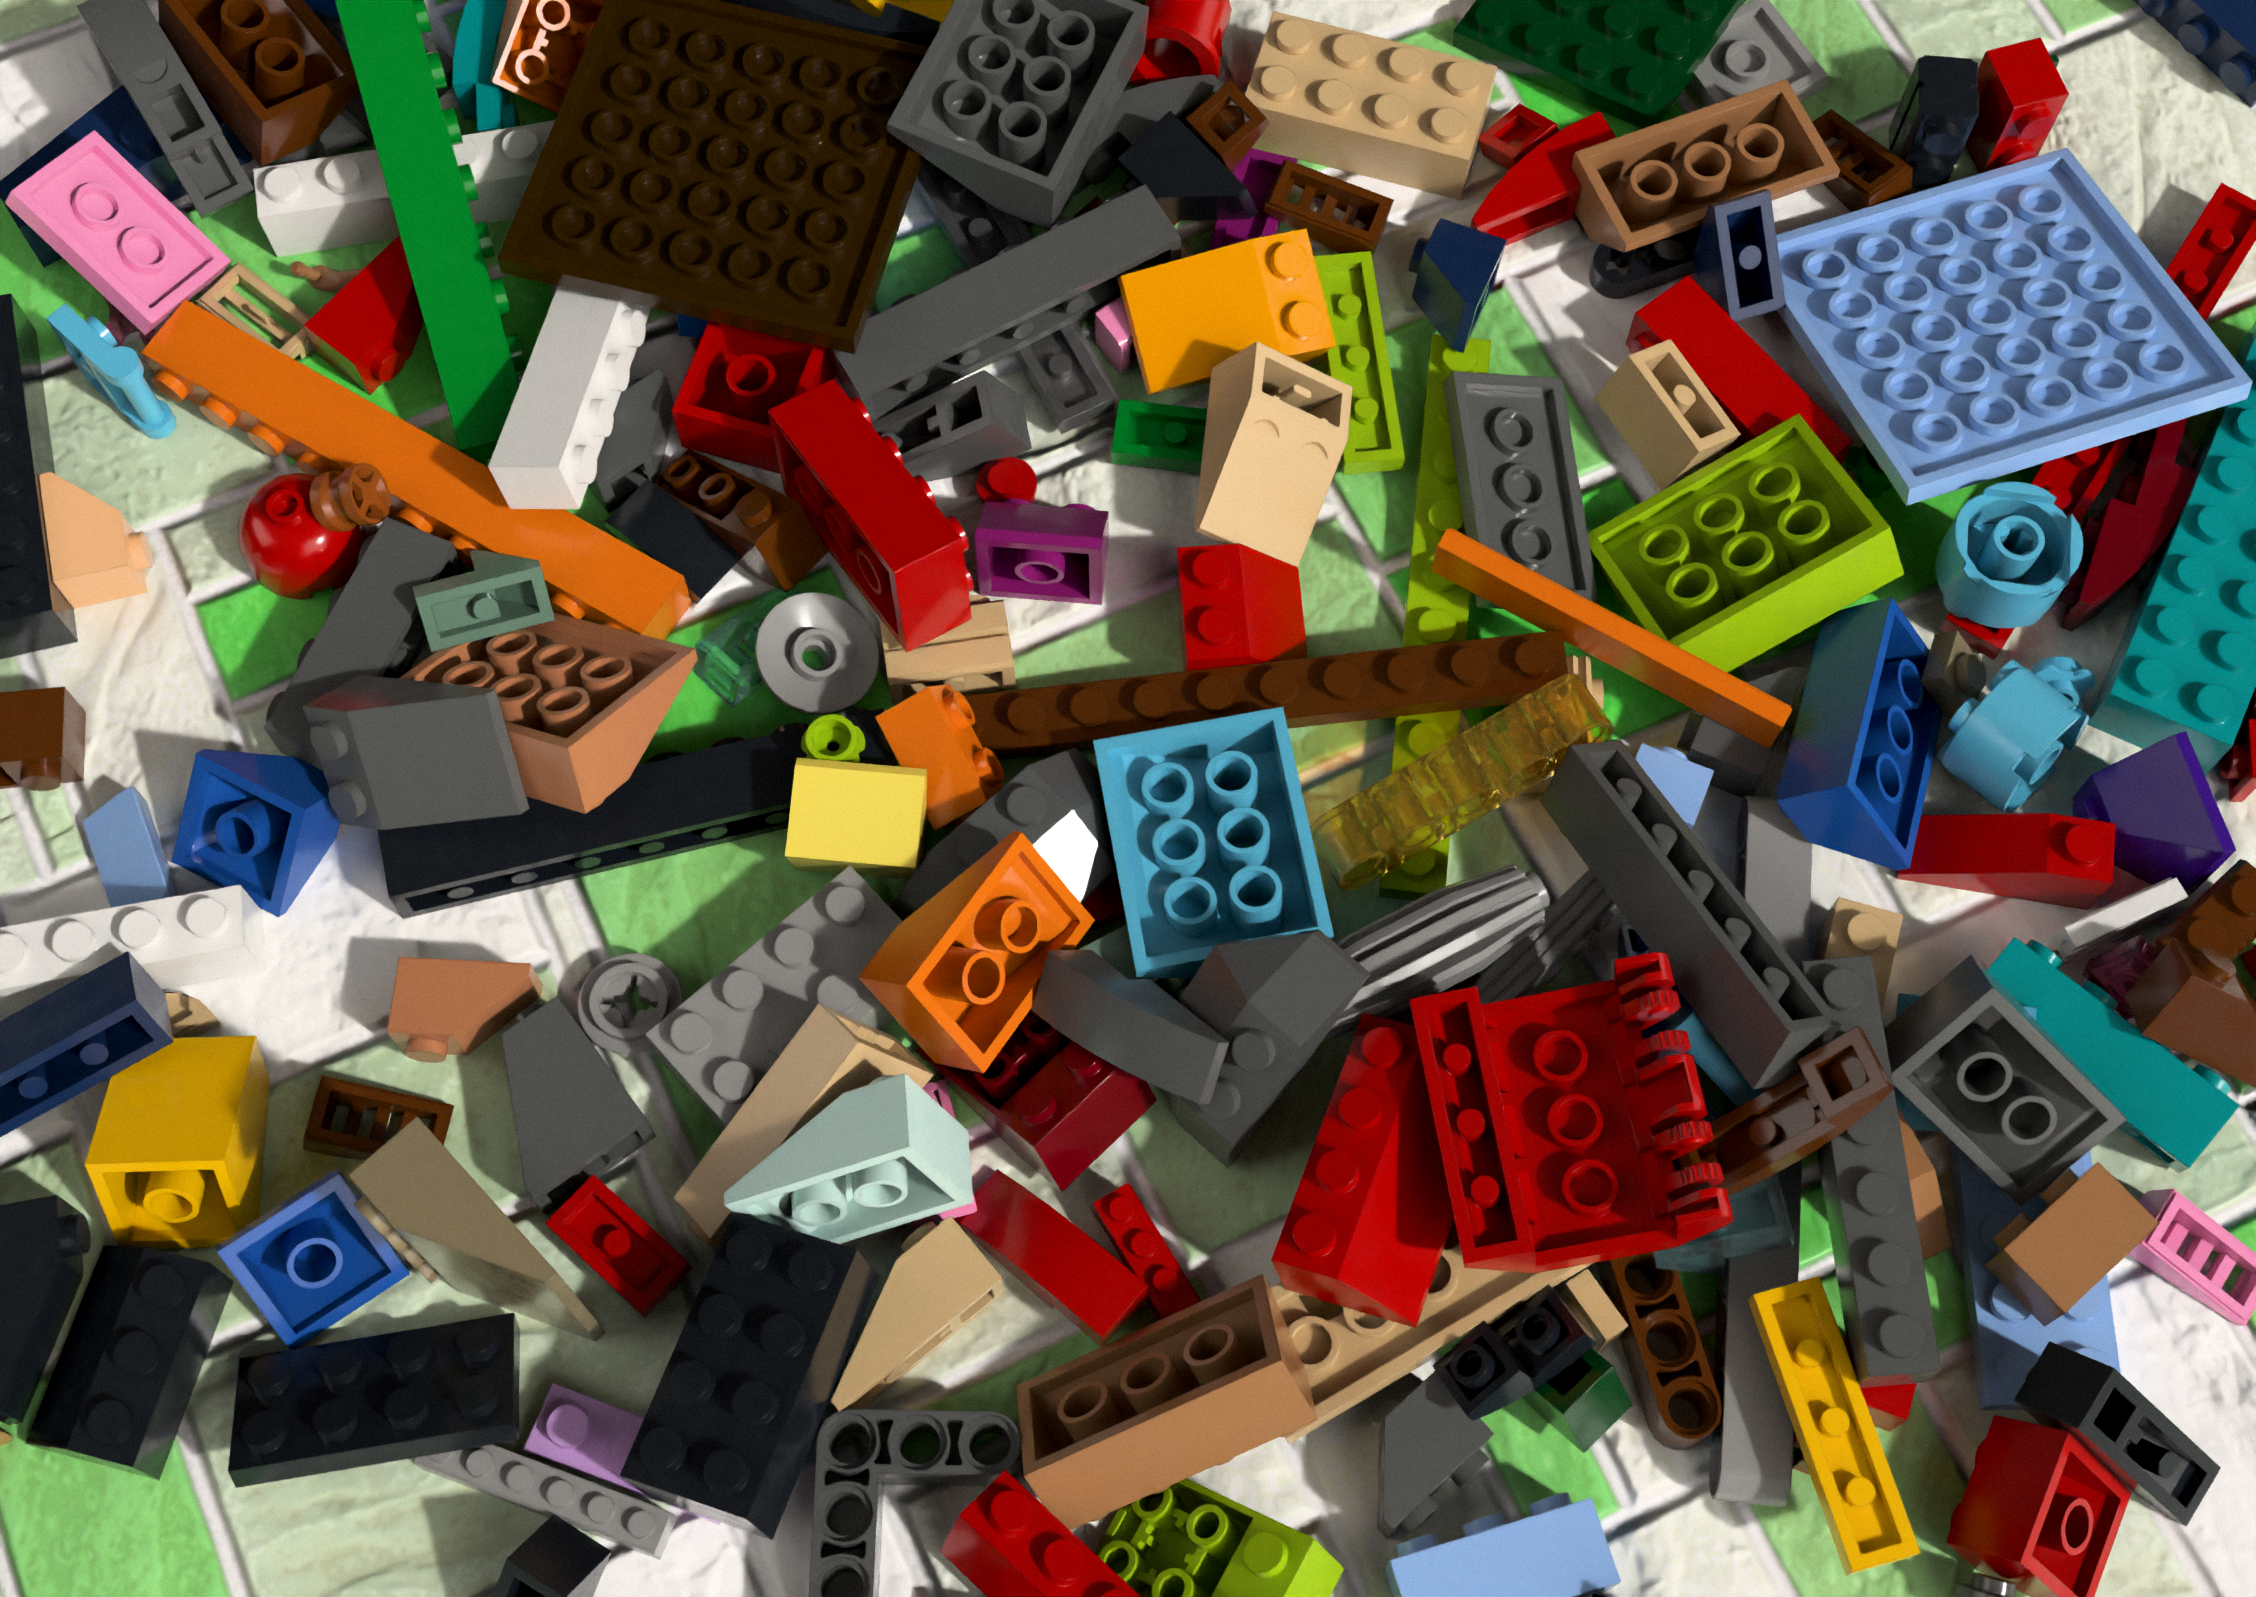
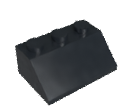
(131, 1359)

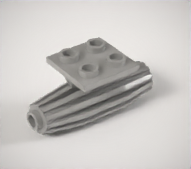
(1440, 942)

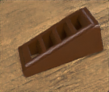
(1886, 176)
(1353, 200)
(359, 1097)

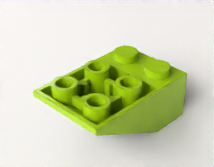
(1212, 1547)

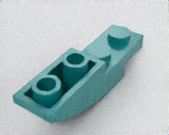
(473, 64)

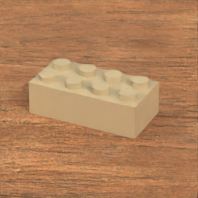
(1370, 104)

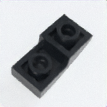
(673, 536)
(1507, 1363)

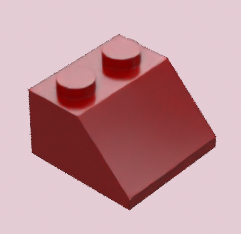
(1237, 607)
(2038, 1511)

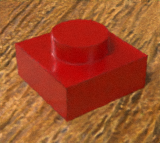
(1515, 135)

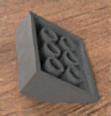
(1020, 96)

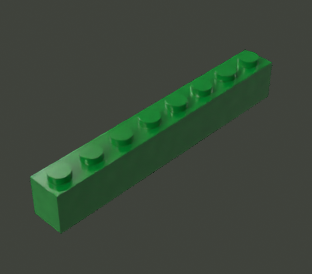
(434, 216)

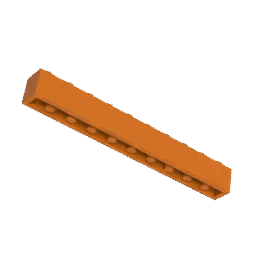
(429, 482)

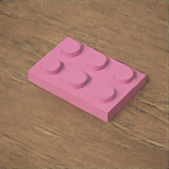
(118, 231)

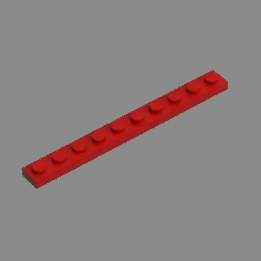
(2202, 274)

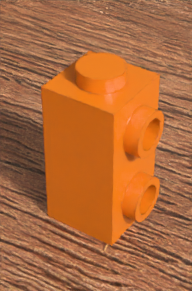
(937, 735)

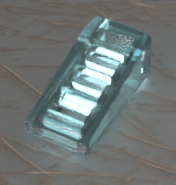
(724, 663)

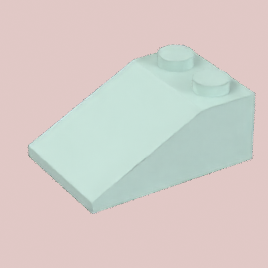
(862, 1166)

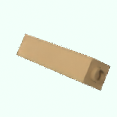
(814, 1069)

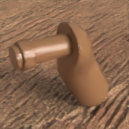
(323, 277)

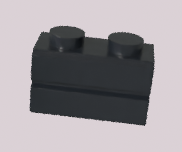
(1935, 117)

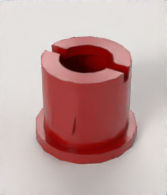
(1182, 39)

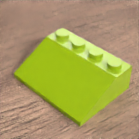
(1748, 549)

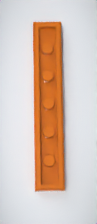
(1610, 638)

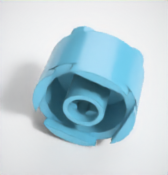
(2008, 556)
(2011, 737)

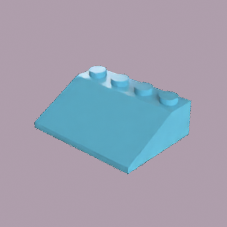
(1209, 838)

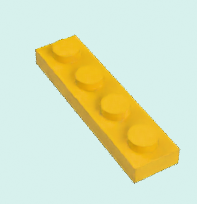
(1833, 1426)

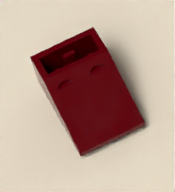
(1050, 1099)

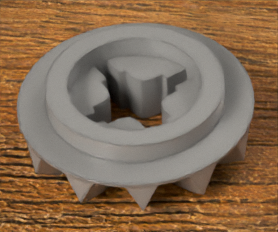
(612, 984)

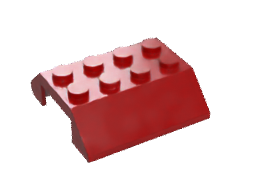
(1569, 1121)

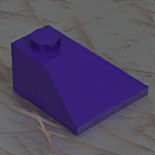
(2160, 813)

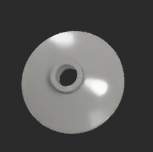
(832, 631)

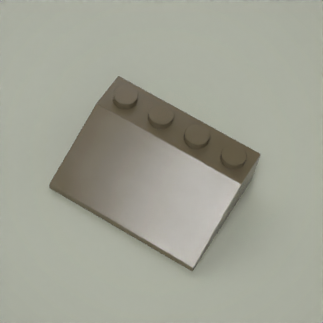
(455, 1230)

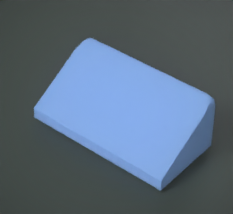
(129, 850)

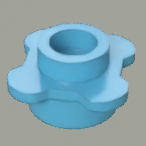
(2066, 677)

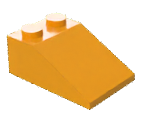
(1220, 302)

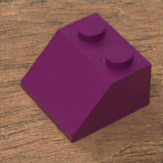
(1042, 551)

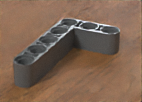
(885, 1465)

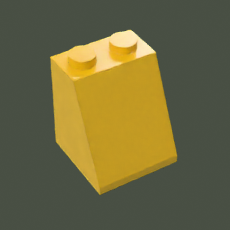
(183, 1144)

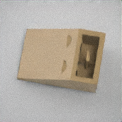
(1269, 451)

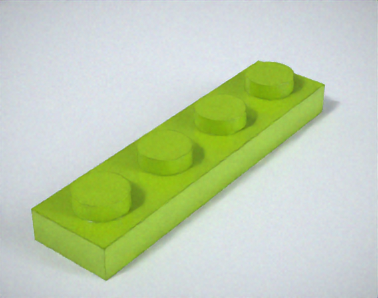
(1361, 362)

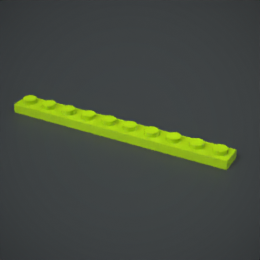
(1434, 605)

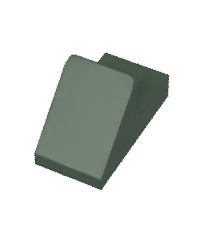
(492, 600)

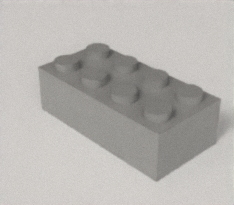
(752, 1009)

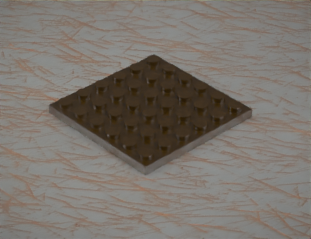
(724, 169)

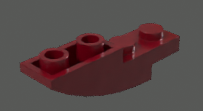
(2130, 525)

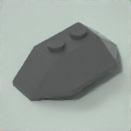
(1054, 806)
(1274, 1008)

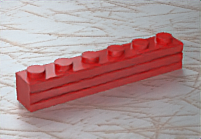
(1144, 1251)

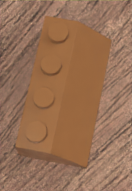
(1671, 172)
(1162, 1404)

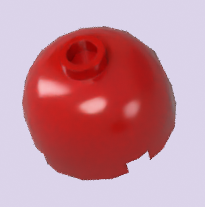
(288, 544)

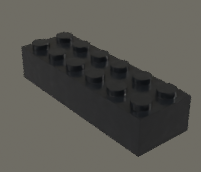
(31, 605)

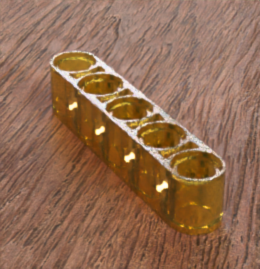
(1457, 782)

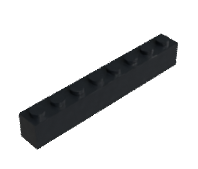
(660, 812)

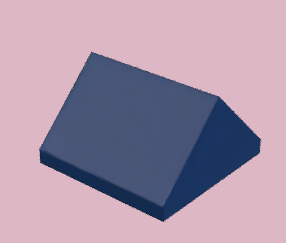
(312, 1260)

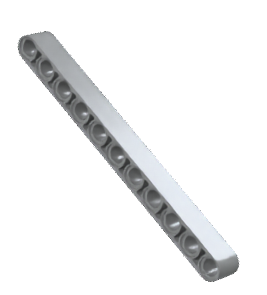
(1755, 1434)

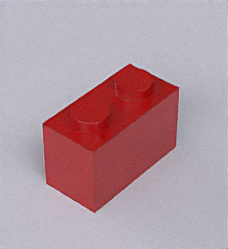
(2016, 104)

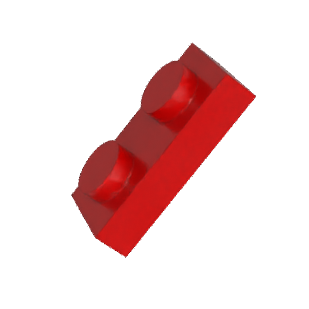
(618, 1245)

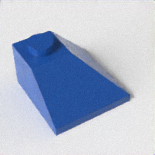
(256, 824)

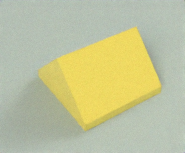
(857, 818)

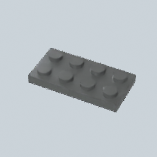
(1520, 475)

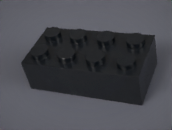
(751, 1375)

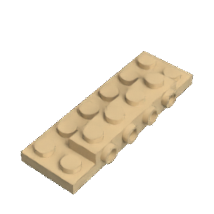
(1359, 1354)

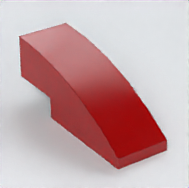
(1541, 186)
(1054, 1258)

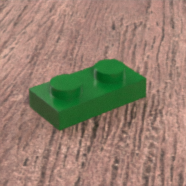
(1159, 436)

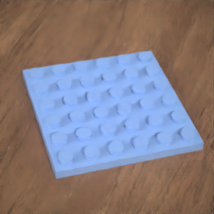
(1997, 326)

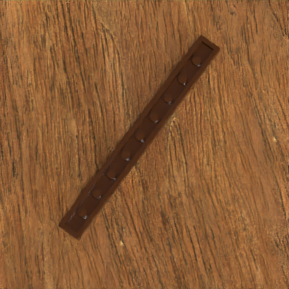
(1308, 689)

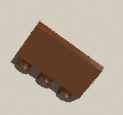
(262, 68)

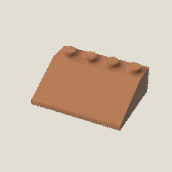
(572, 700)

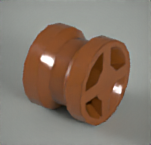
(350, 498)

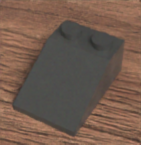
(414, 753)
(1996, 1082)

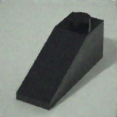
(38, 1282)
(2119, 1429)

